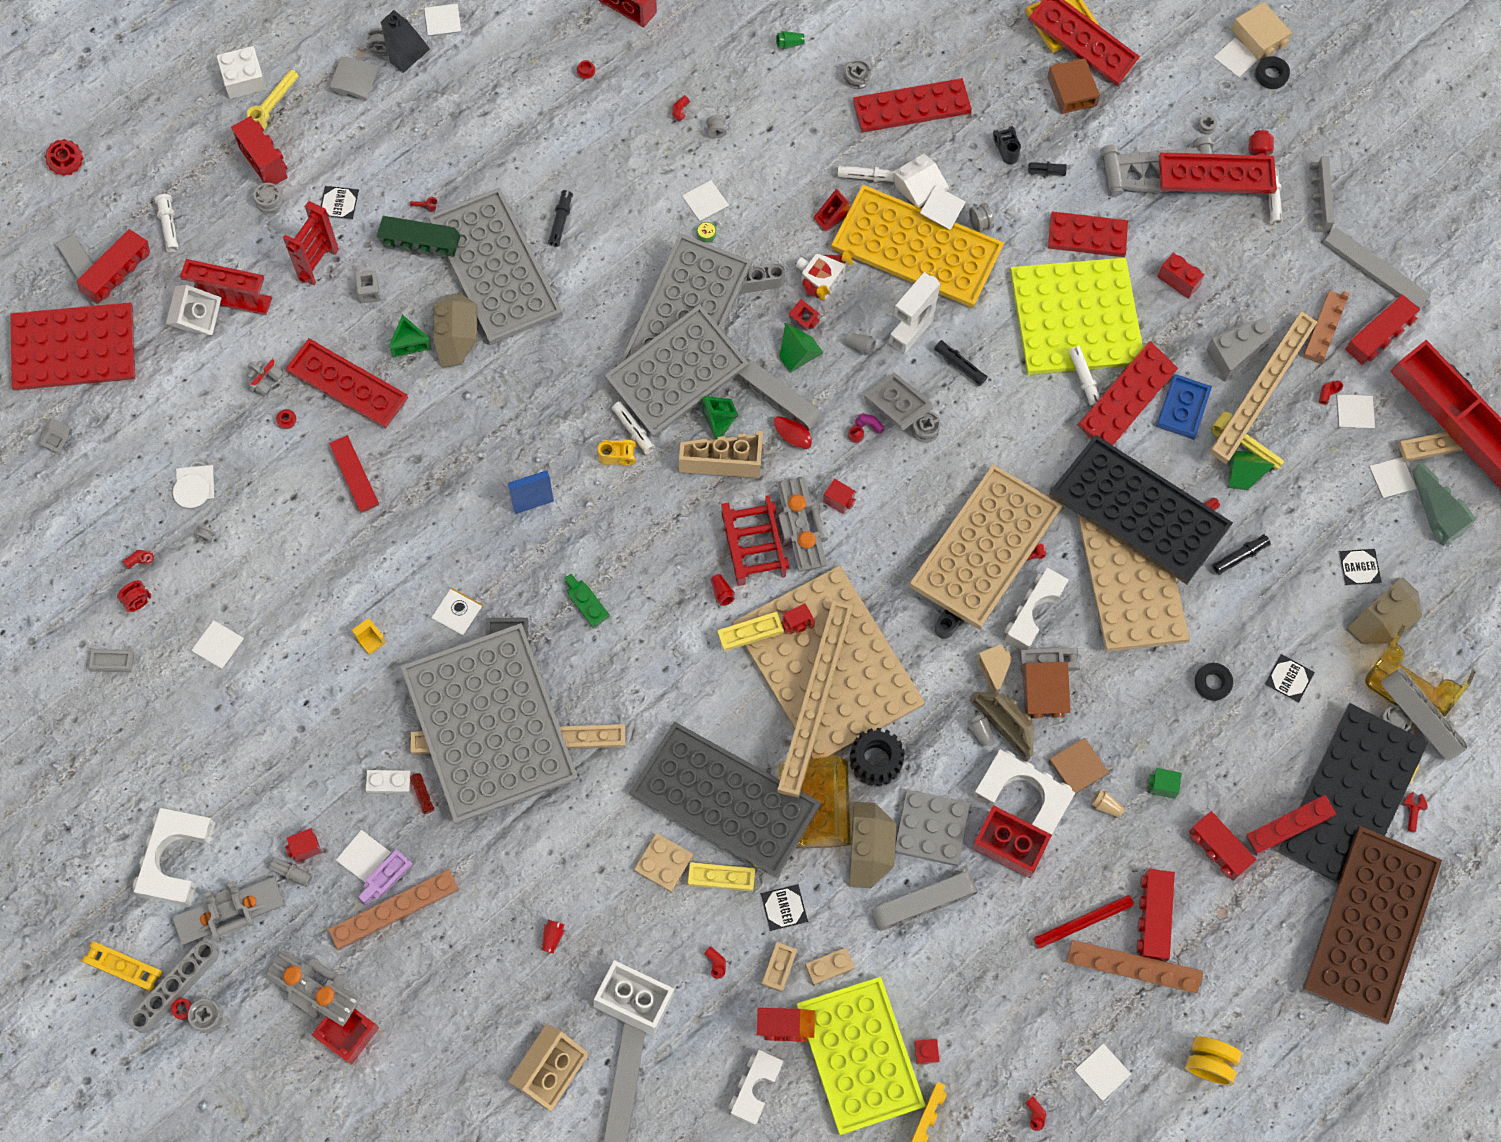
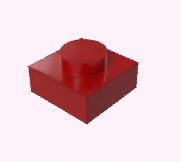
(926, 1051)

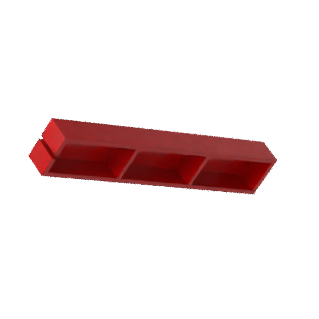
(1453, 406)

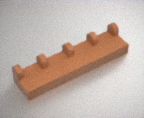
(1326, 326)

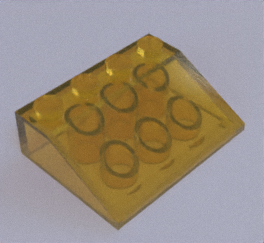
(829, 784)

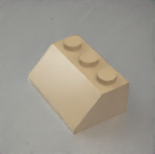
(548, 1067)

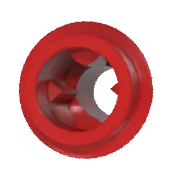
(722, 591)
(552, 935)

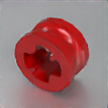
(175, 1011)

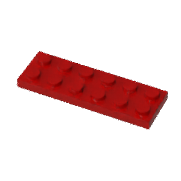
(1084, 39)
(912, 105)
(1217, 173)
(347, 383)
(1128, 394)

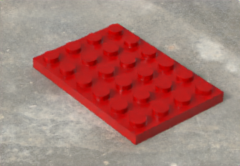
(72, 346)

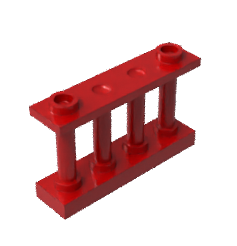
(324, 240)
(235, 287)
(738, 552)

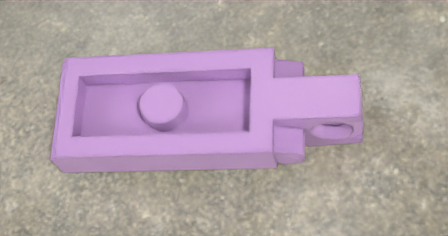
(385, 877)

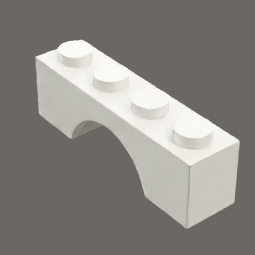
(1048, 590)

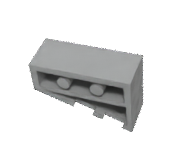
(1238, 346)

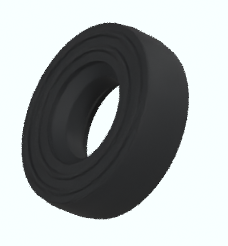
(1272, 62)
(1207, 692)

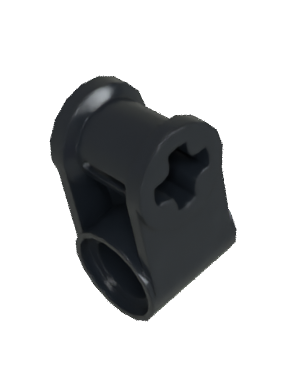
(1007, 141)
(949, 619)

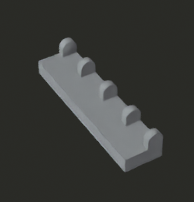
(1325, 194)

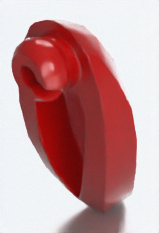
(793, 432)

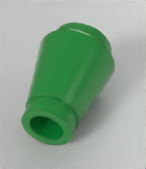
(789, 39)

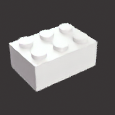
(633, 998)

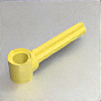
(261, 112)
(1248, 442)

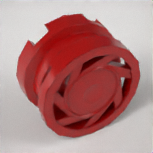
(133, 596)

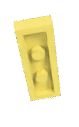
(750, 631)
(721, 877)

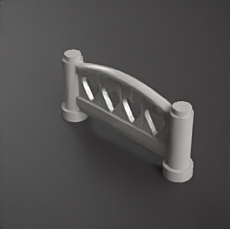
(1119, 164)

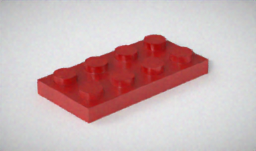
(1088, 234)

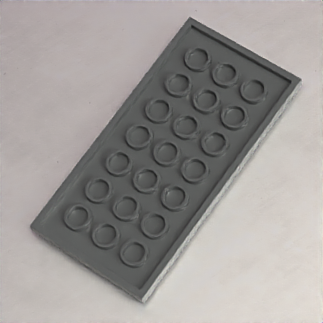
(724, 799)

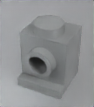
(368, 286)

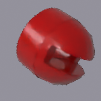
(858, 436)

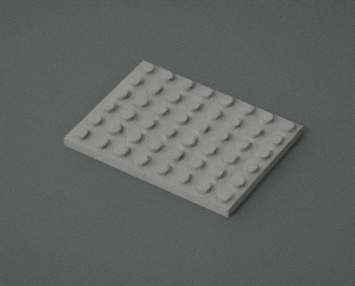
(489, 723)

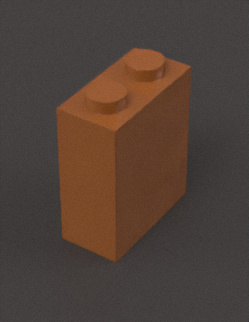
(1073, 85)
(1046, 689)

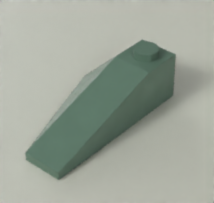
(1445, 514)

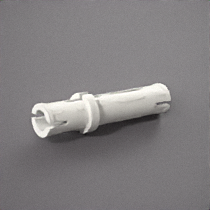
(866, 173)
(1275, 204)
(1084, 374)
(645, 444)

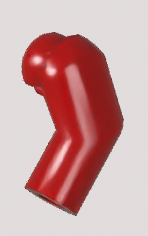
(678, 106)
(1329, 389)
(139, 556)
(718, 963)
(1038, 1114)

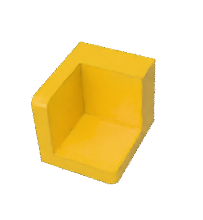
(369, 636)

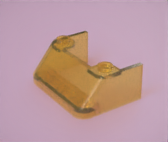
(1442, 696)

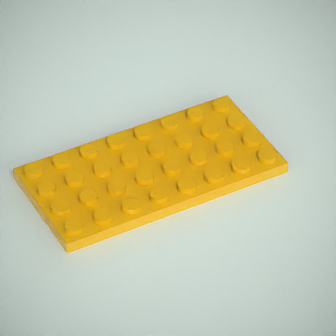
(907, 244)

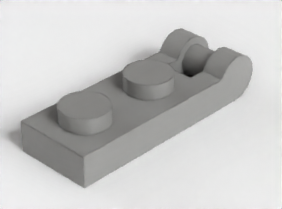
(1050, 655)

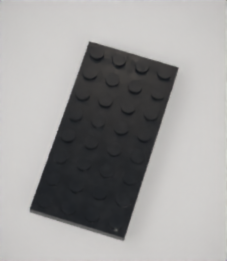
(1141, 509)
(1364, 781)

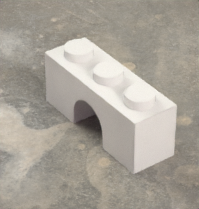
(762, 1068)

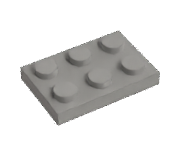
(898, 401)

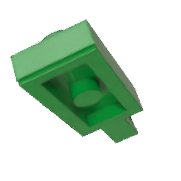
(586, 601)

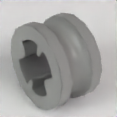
(1212, 123)
(204, 534)

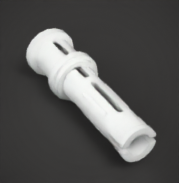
(166, 215)

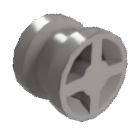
(716, 126)

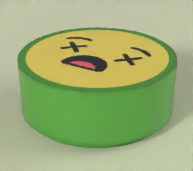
(706, 231)

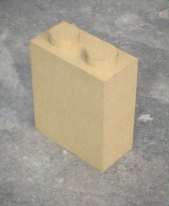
(1261, 31)

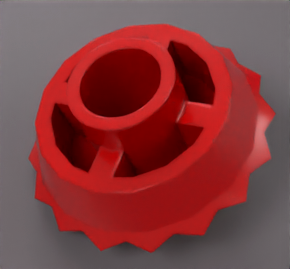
(63, 157)

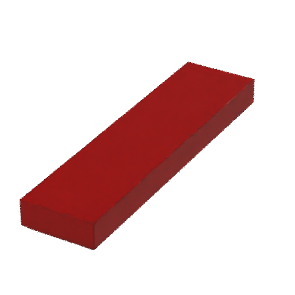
(354, 474)

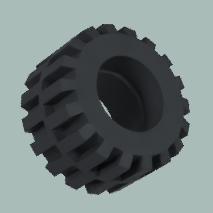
(879, 740)

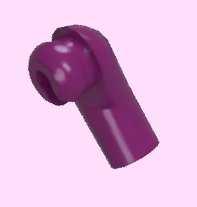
(870, 420)

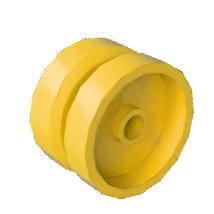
(1213, 1060)

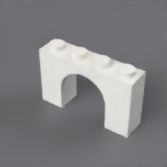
(915, 312)
(1007, 769)
(170, 827)

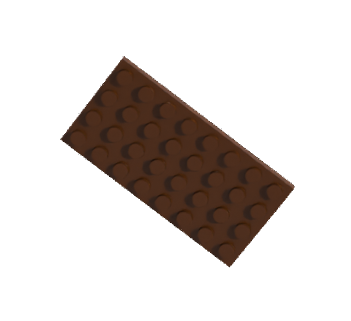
(1372, 925)

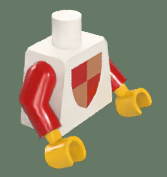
(823, 273)

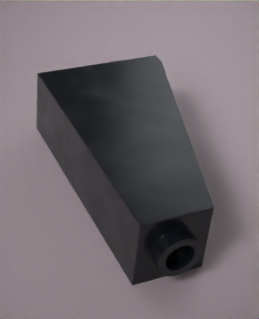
(402, 41)

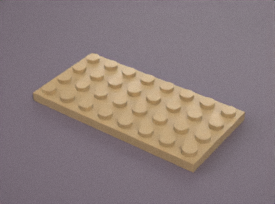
(985, 546)
(1132, 595)

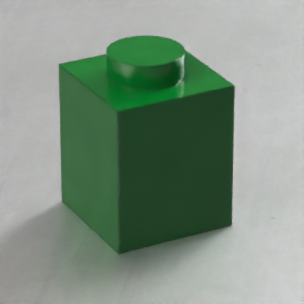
(1164, 783)

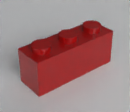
(1221, 846)

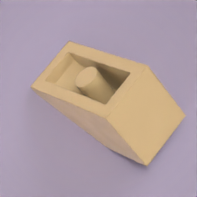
(994, 665)

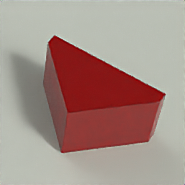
(832, 211)

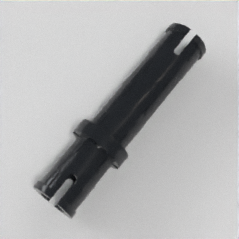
(562, 211)
(953, 357)
(1248, 550)

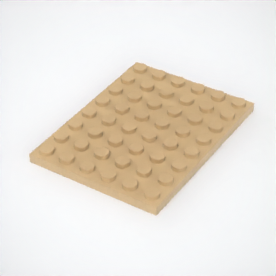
(868, 682)

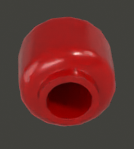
(1261, 143)

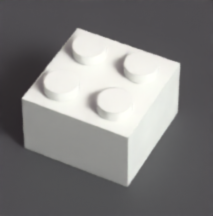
(241, 72)

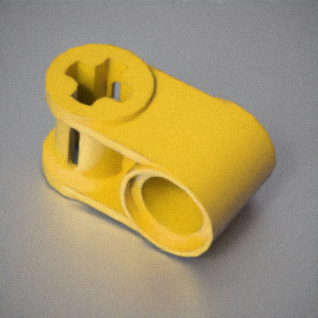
(618, 452)

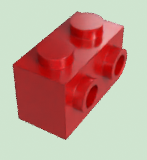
(1181, 275)

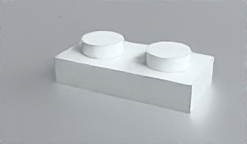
(388, 781)

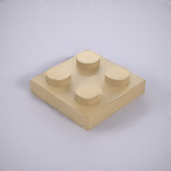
(664, 862)

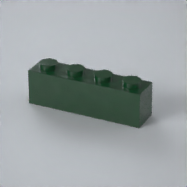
(418, 236)

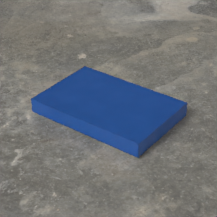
(1184, 406)
(530, 492)

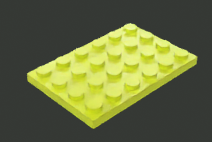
(862, 1057)

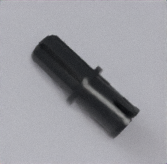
(1047, 168)

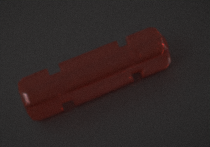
(422, 793)

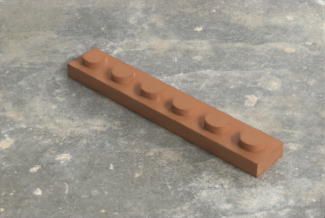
(393, 909)
(1134, 966)

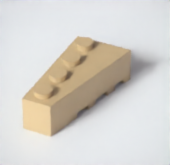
(723, 456)

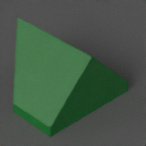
(408, 339)
(797, 348)
(719, 414)
(1246, 469)

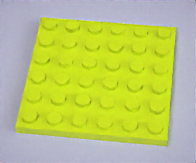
(1073, 307)

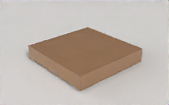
(1078, 766)

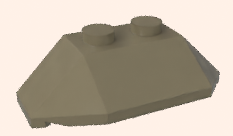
(454, 328)
(1386, 614)
(1007, 720)
(871, 845)

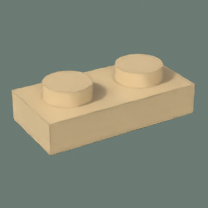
(829, 966)
(779, 967)

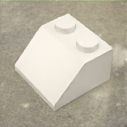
(918, 179)
(193, 310)

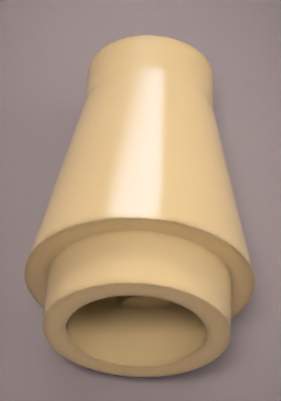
(1106, 803)

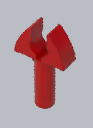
(1414, 810)

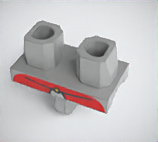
(258, 383)

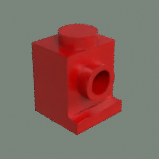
(803, 308)
(797, 620)

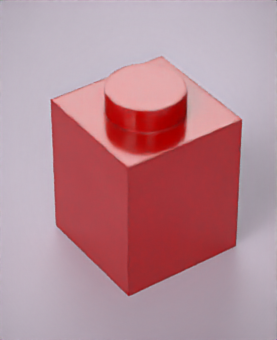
(839, 496)
(303, 845)

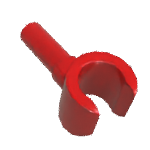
(431, 200)
(1040, 552)

